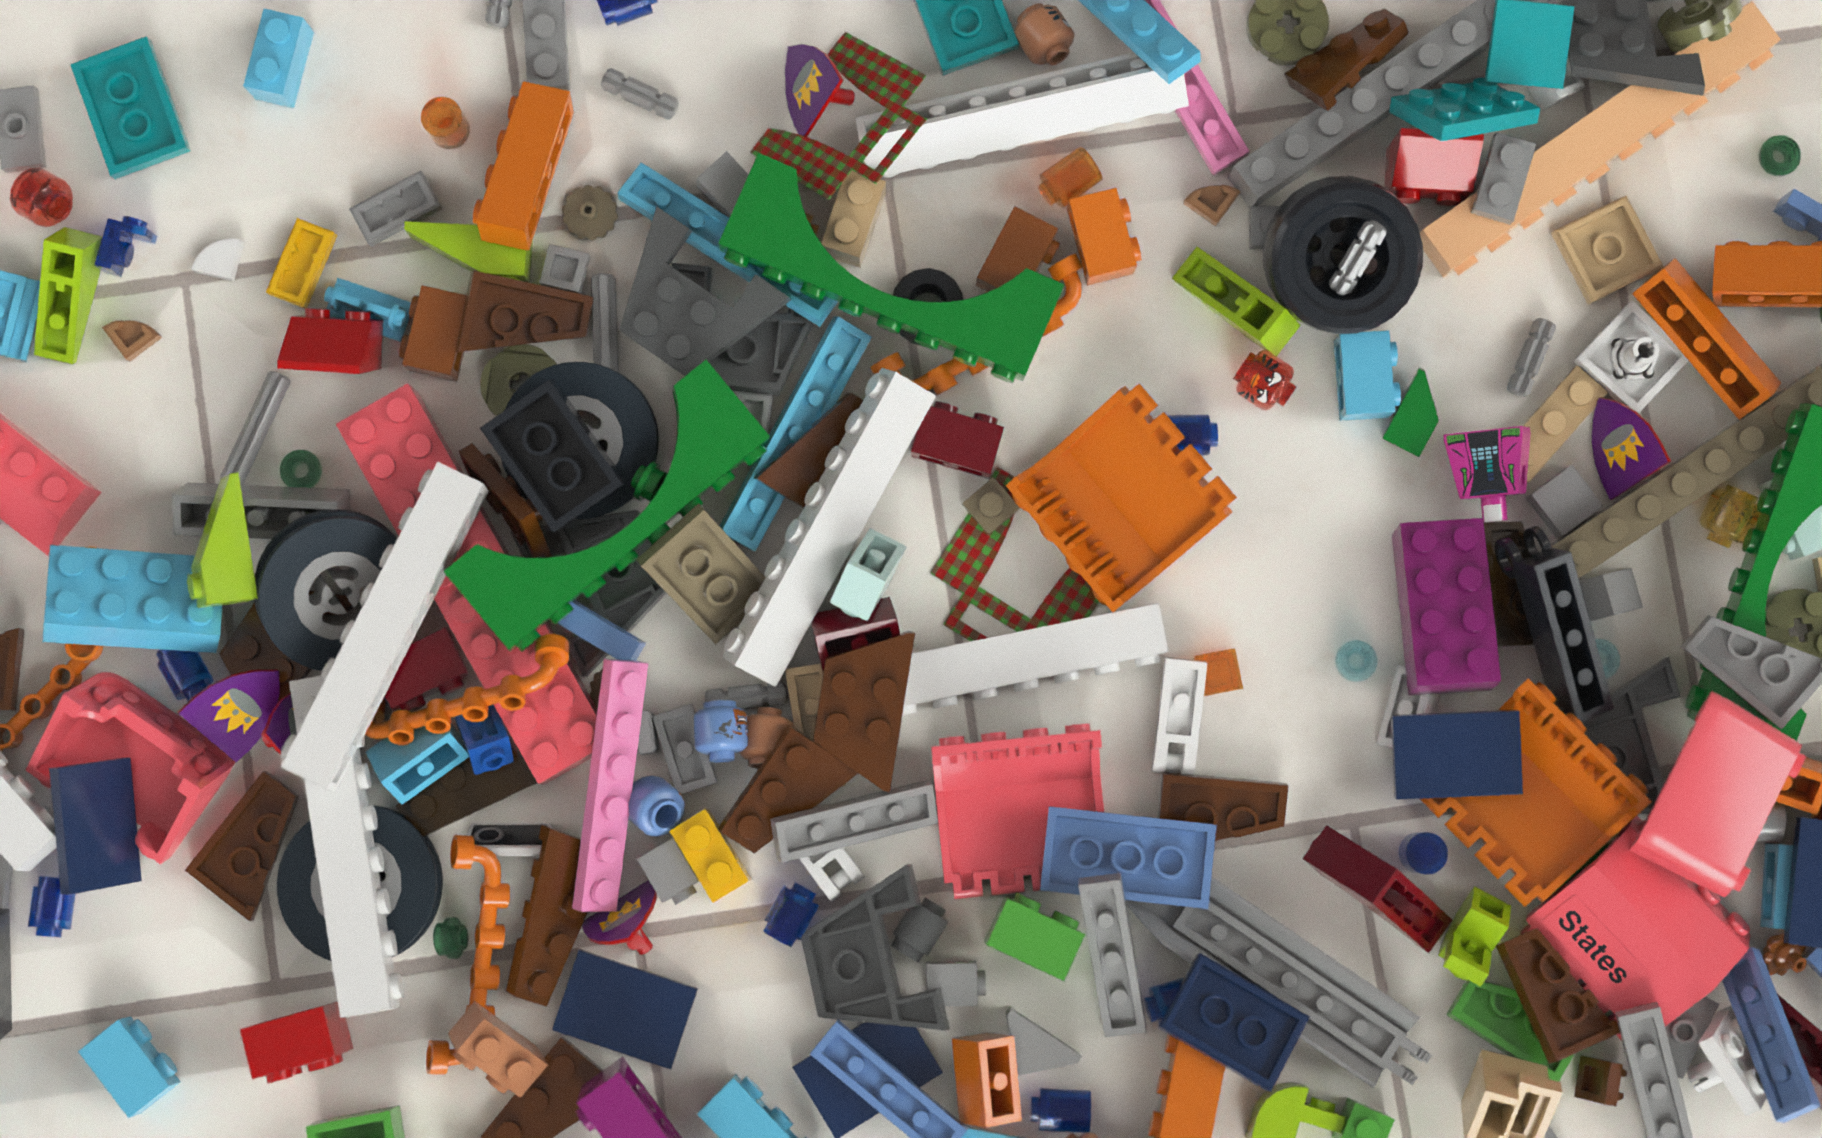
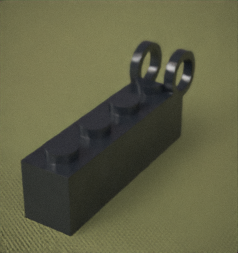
(1558, 624)

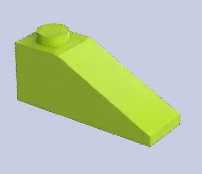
(464, 247)
(66, 293)
(1237, 301)
(223, 558)

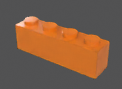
(524, 165)
(1767, 275)
(1707, 339)
(1189, 1094)

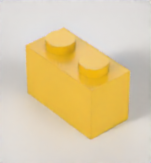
(710, 855)

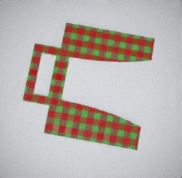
(883, 81)
(970, 558)

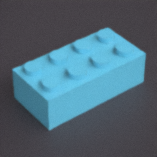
(126, 601)

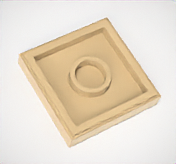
(1607, 249)

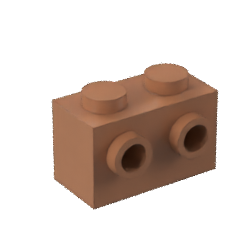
(497, 1050)

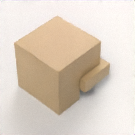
(1508, 1098)

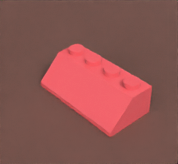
(38, 490)

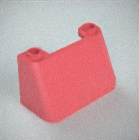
(171, 761)
(1718, 796)

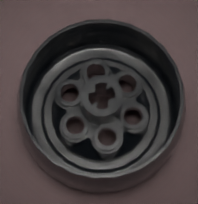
(1309, 213)

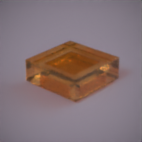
(1222, 672)

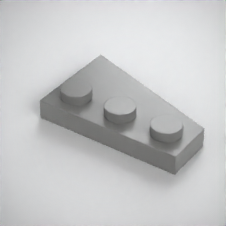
(1758, 669)

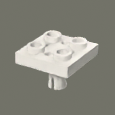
(1642, 347)
(1728, 1063)

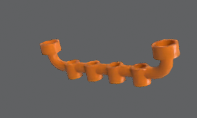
(942, 377)
(550, 653)
(81, 657)
(487, 937)

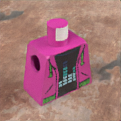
(1490, 466)

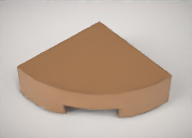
(1212, 201)
(131, 337)

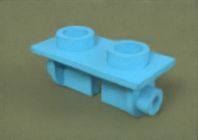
(380, 305)

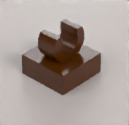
(1599, 1080)

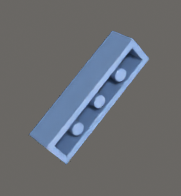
(602, 633)

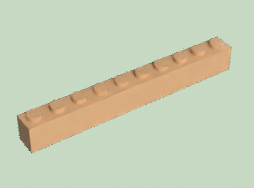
(1595, 141)

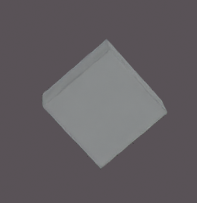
(1564, 501)

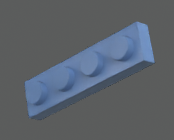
(1769, 1038)
(884, 1086)

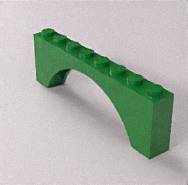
(991, 328)
(1782, 509)
(525, 593)

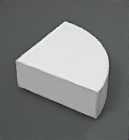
(219, 259)

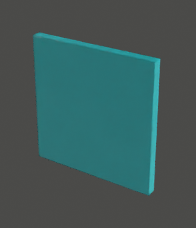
(1529, 43)

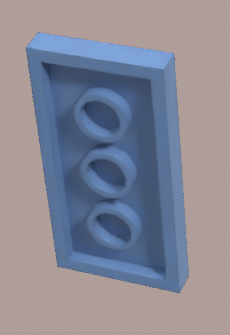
(1156, 857)

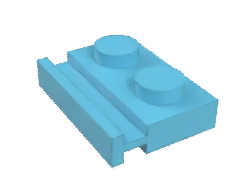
(17, 314)

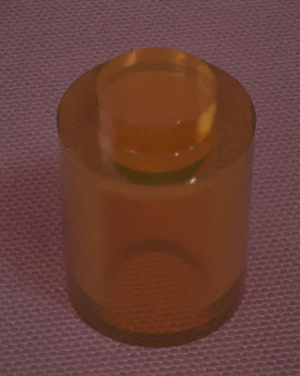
(445, 122)
(1069, 178)

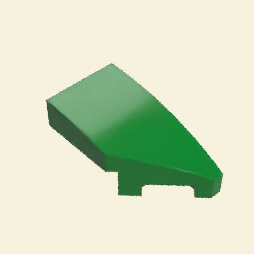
(1414, 418)

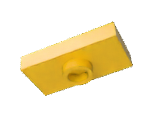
(301, 263)

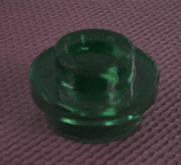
(1787, 147)
(290, 463)
(450, 938)

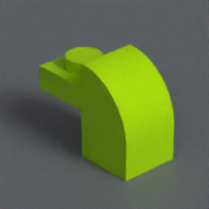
(1474, 935)
(1282, 1109)

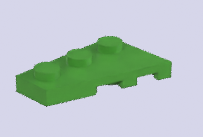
(1501, 1020)

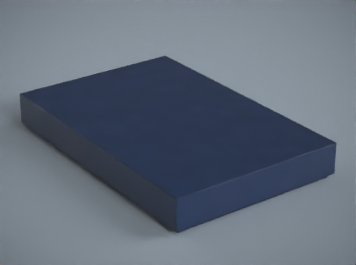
(1457, 754)
(95, 825)
(1804, 903)
(625, 1009)
(1233, 1022)
(841, 1105)

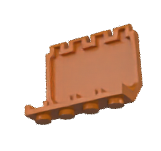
(1122, 496)
(1567, 808)

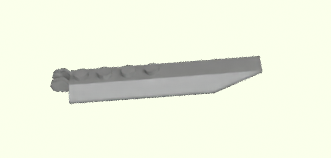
(1347, 1014)

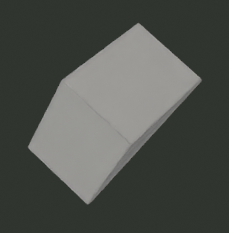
(1610, 594)
(1036, 1047)

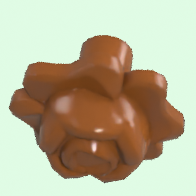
(1782, 956)

